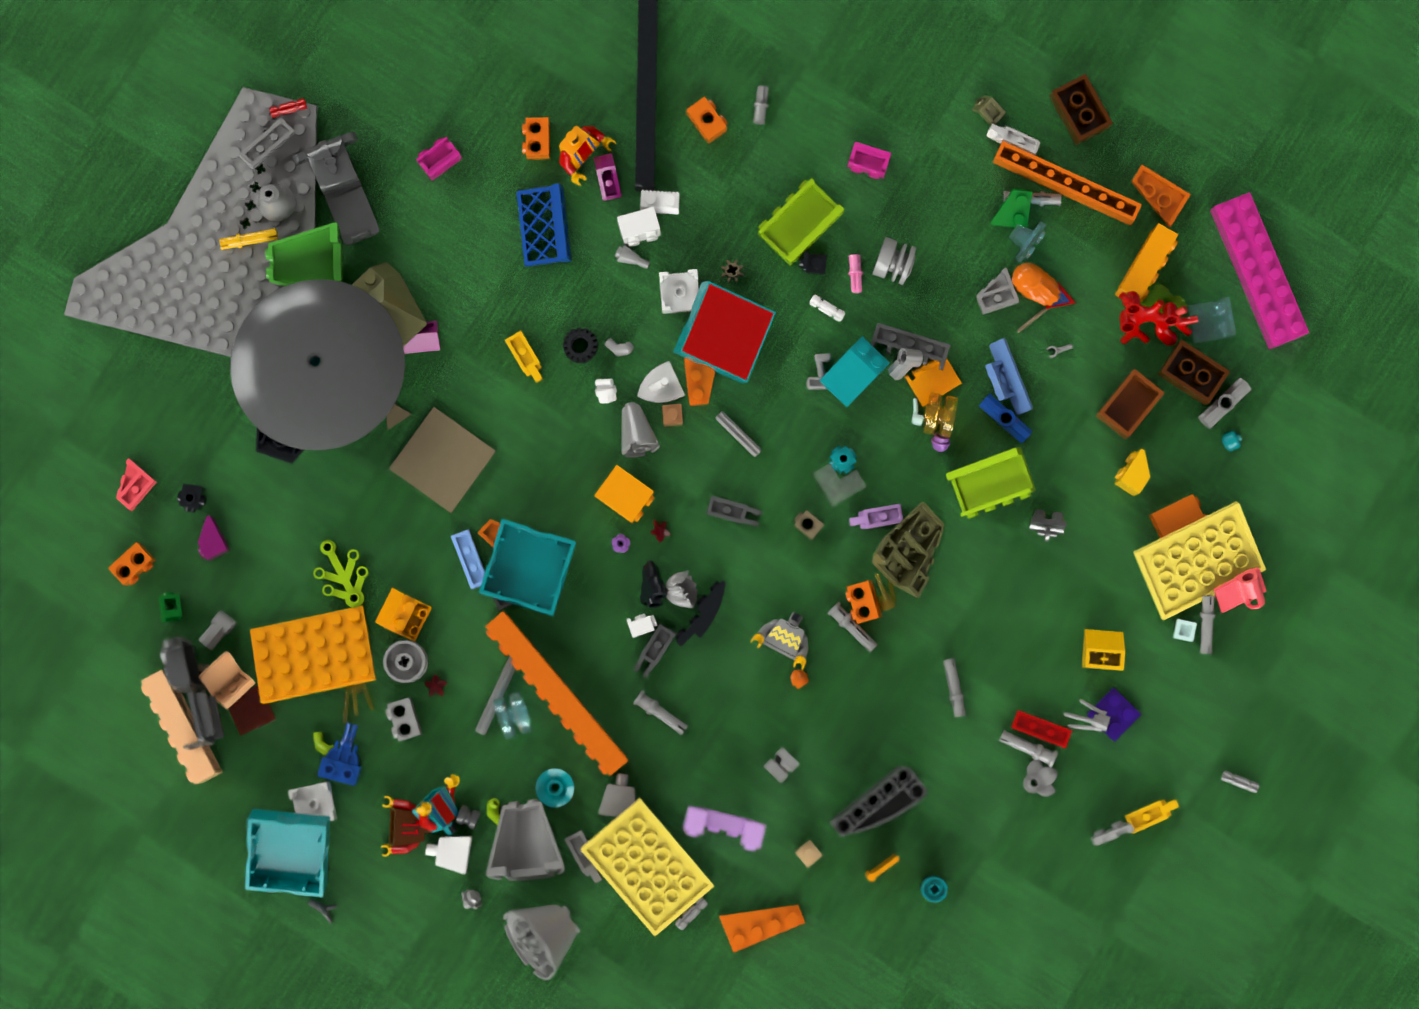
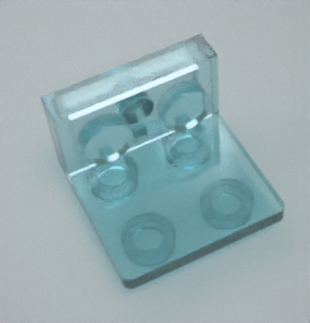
(1214, 320)

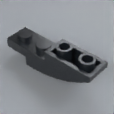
(709, 608)

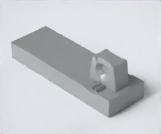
(266, 143)

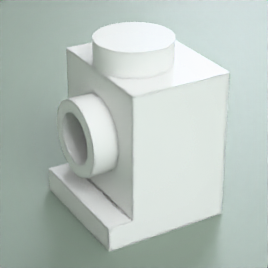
(641, 625)

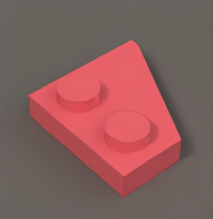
(134, 485)

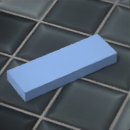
(469, 558)

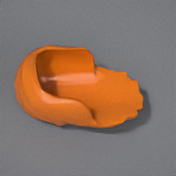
(1035, 284)

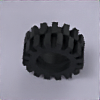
(572, 337)

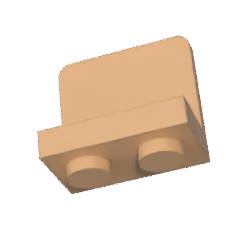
(226, 680)

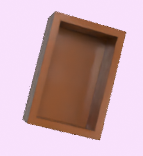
(1130, 404)

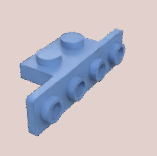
(1006, 377)

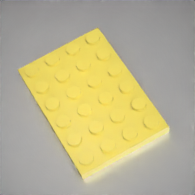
(1198, 559)
(647, 867)

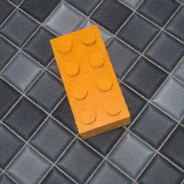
(1148, 261)

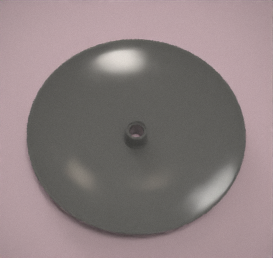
(326, 402)

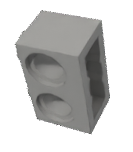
(409, 717)

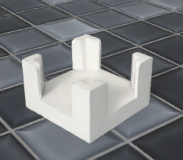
(678, 291)
(314, 800)

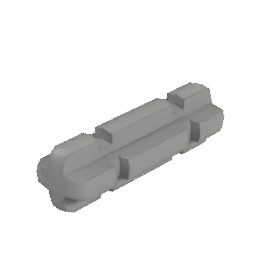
(1240, 781)
(690, 913)

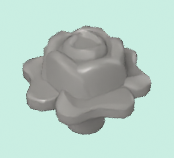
(471, 899)

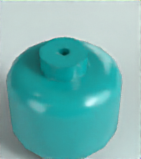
(1231, 441)

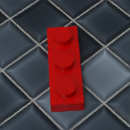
(1041, 729)

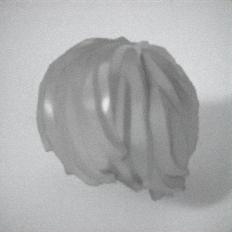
(682, 590)

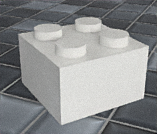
(639, 226)

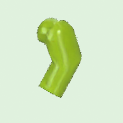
(320, 745)
(493, 810)

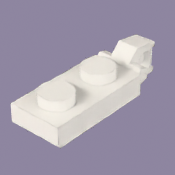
(1014, 138)

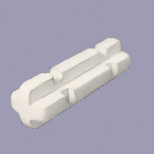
(827, 308)

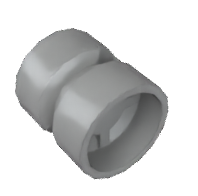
(781, 765)

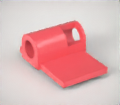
(1241, 590)

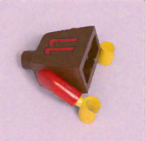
(404, 827)

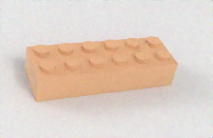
(179, 723)

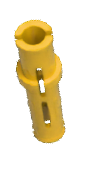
(247, 239)

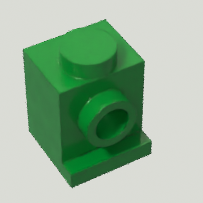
(172, 599)

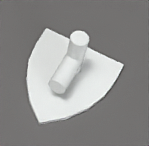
(661, 385)

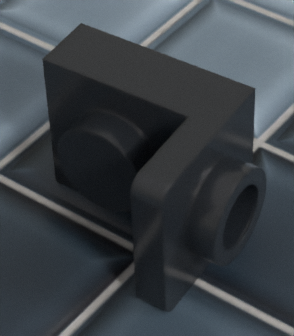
(813, 263)

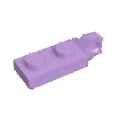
(878, 517)

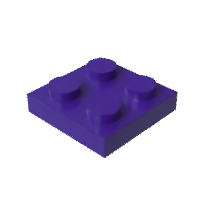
(1119, 710)

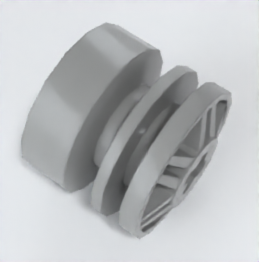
(894, 261)

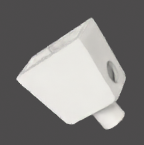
(451, 852)

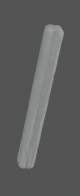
(498, 691)

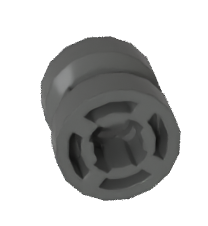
(468, 817)

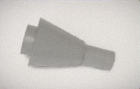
(626, 255)

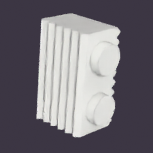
(662, 201)

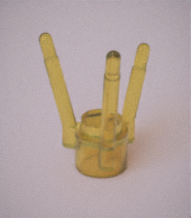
(886, 600)
(354, 690)

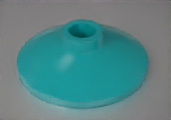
(544, 787)

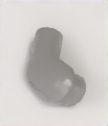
(619, 349)

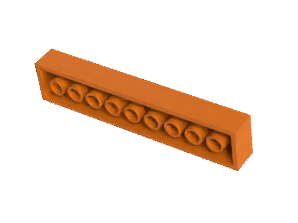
(557, 693)

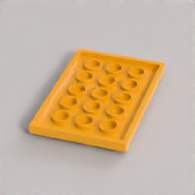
(312, 654)

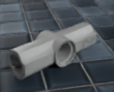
(1232, 395)

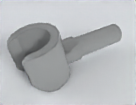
(1059, 349)

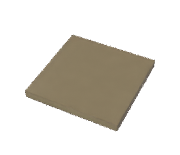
(442, 460)

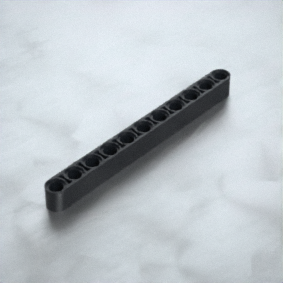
(646, 95)

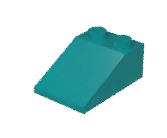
(854, 371)

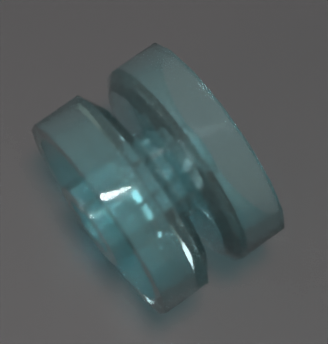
(512, 715)

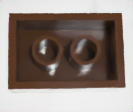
(1080, 109)
(1193, 372)

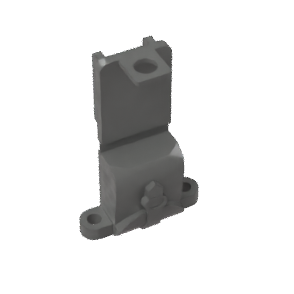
(341, 187)
(183, 675)

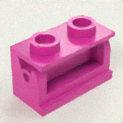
(438, 158)
(869, 160)

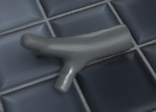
(323, 909)

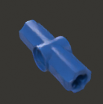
(1015, 427)

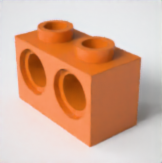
(541, 138)
(129, 560)
(869, 600)

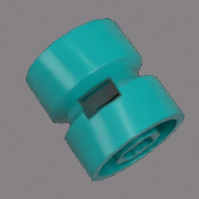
(933, 888)

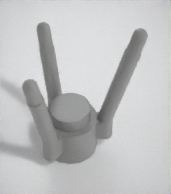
(1099, 722)

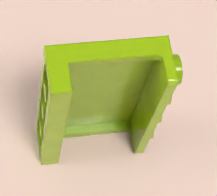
(800, 221)
(992, 482)

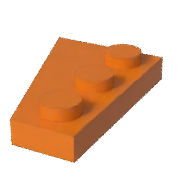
(1160, 193)

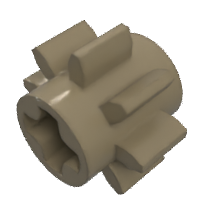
(734, 266)

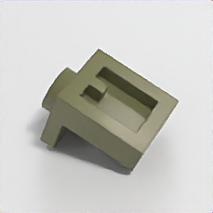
(989, 109)

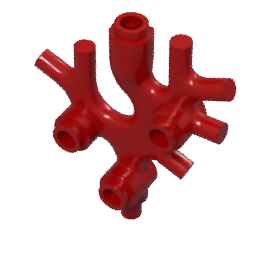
(1136, 314)

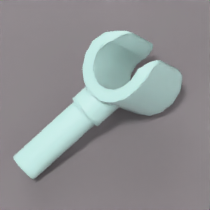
(916, 418)

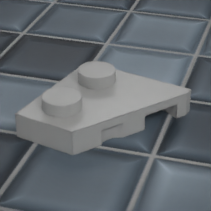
(998, 294)
(1118, 828)

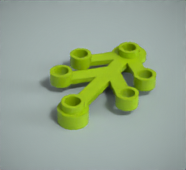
(343, 576)

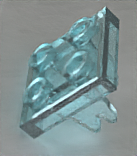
(1025, 239)

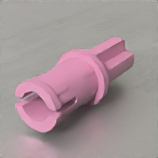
(855, 273)

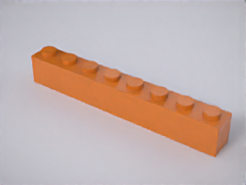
(1067, 183)

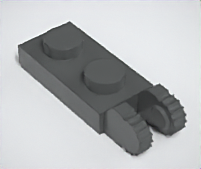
(731, 511)
(655, 648)

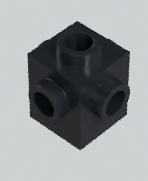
(189, 491)

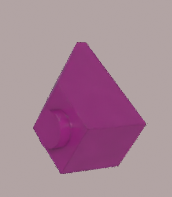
(607, 177)
(211, 540)

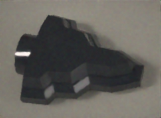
(652, 586)

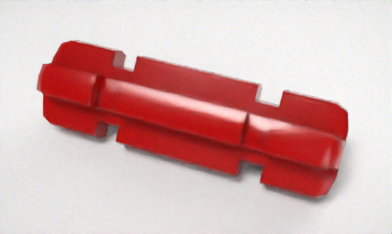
(287, 108)

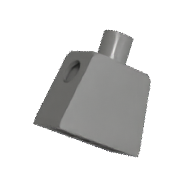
(617, 797)

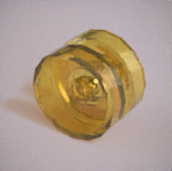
(936, 414)

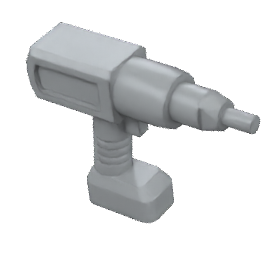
(814, 383)

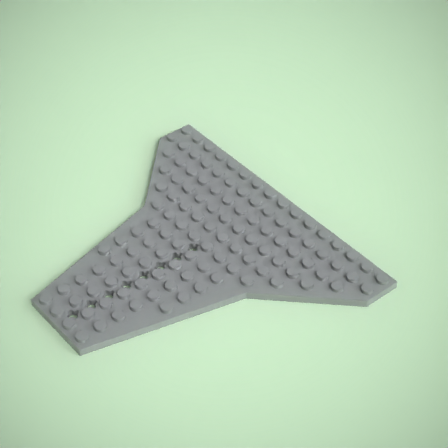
(178, 278)

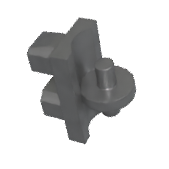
(1047, 527)

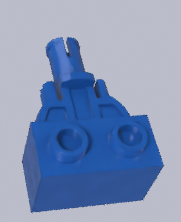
(342, 763)

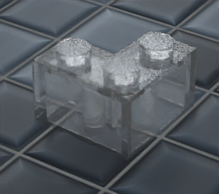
(838, 489)

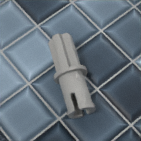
(761, 105)

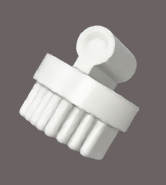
(605, 390)

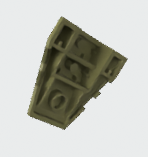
(391, 292)
(909, 549)

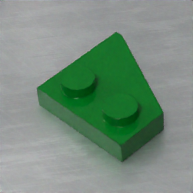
(1014, 210)

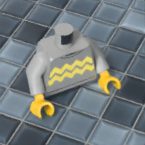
(785, 638)

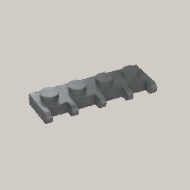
(900, 339)

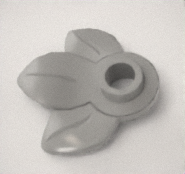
(1043, 778)

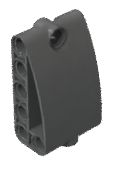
(888, 804)

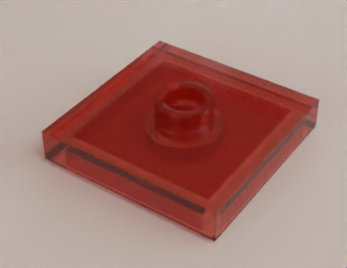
(250, 713)

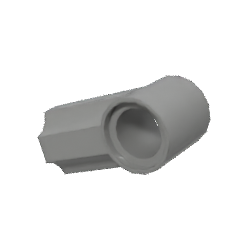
(905, 361)
(220, 626)

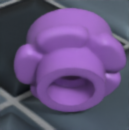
(620, 548)

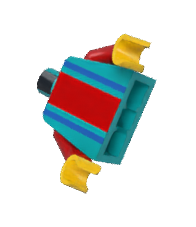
(439, 808)

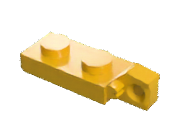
(524, 355)
(1150, 814)

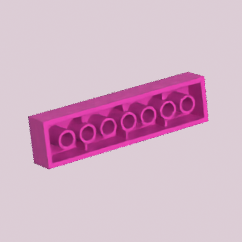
(1259, 271)

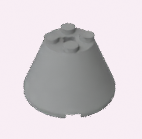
(541, 936)

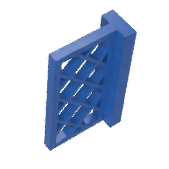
(560, 225)

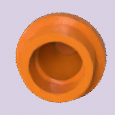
(799, 678)

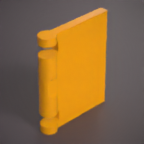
(931, 379)
(871, 875)

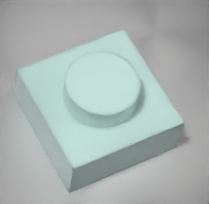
(1184, 630)

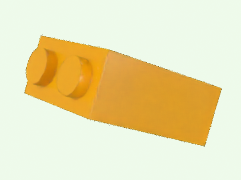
(625, 494)

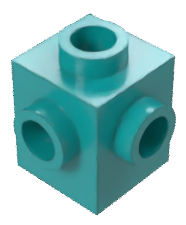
(842, 466)

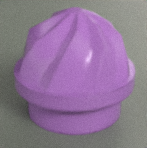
(940, 443)

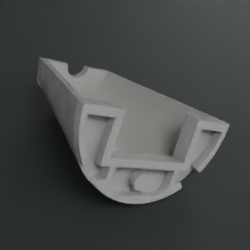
(524, 844)

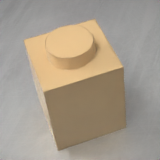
(808, 853)

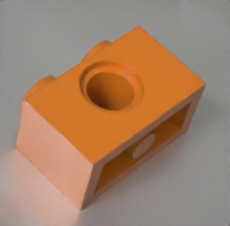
(711, 130)

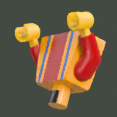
(578, 147)

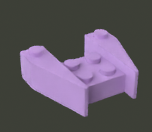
(749, 829)

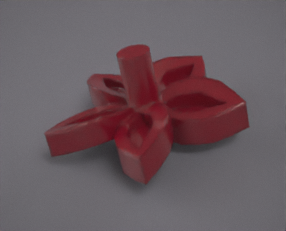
(660, 530)
(436, 686)

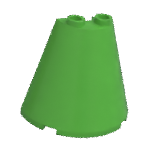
(306, 256)

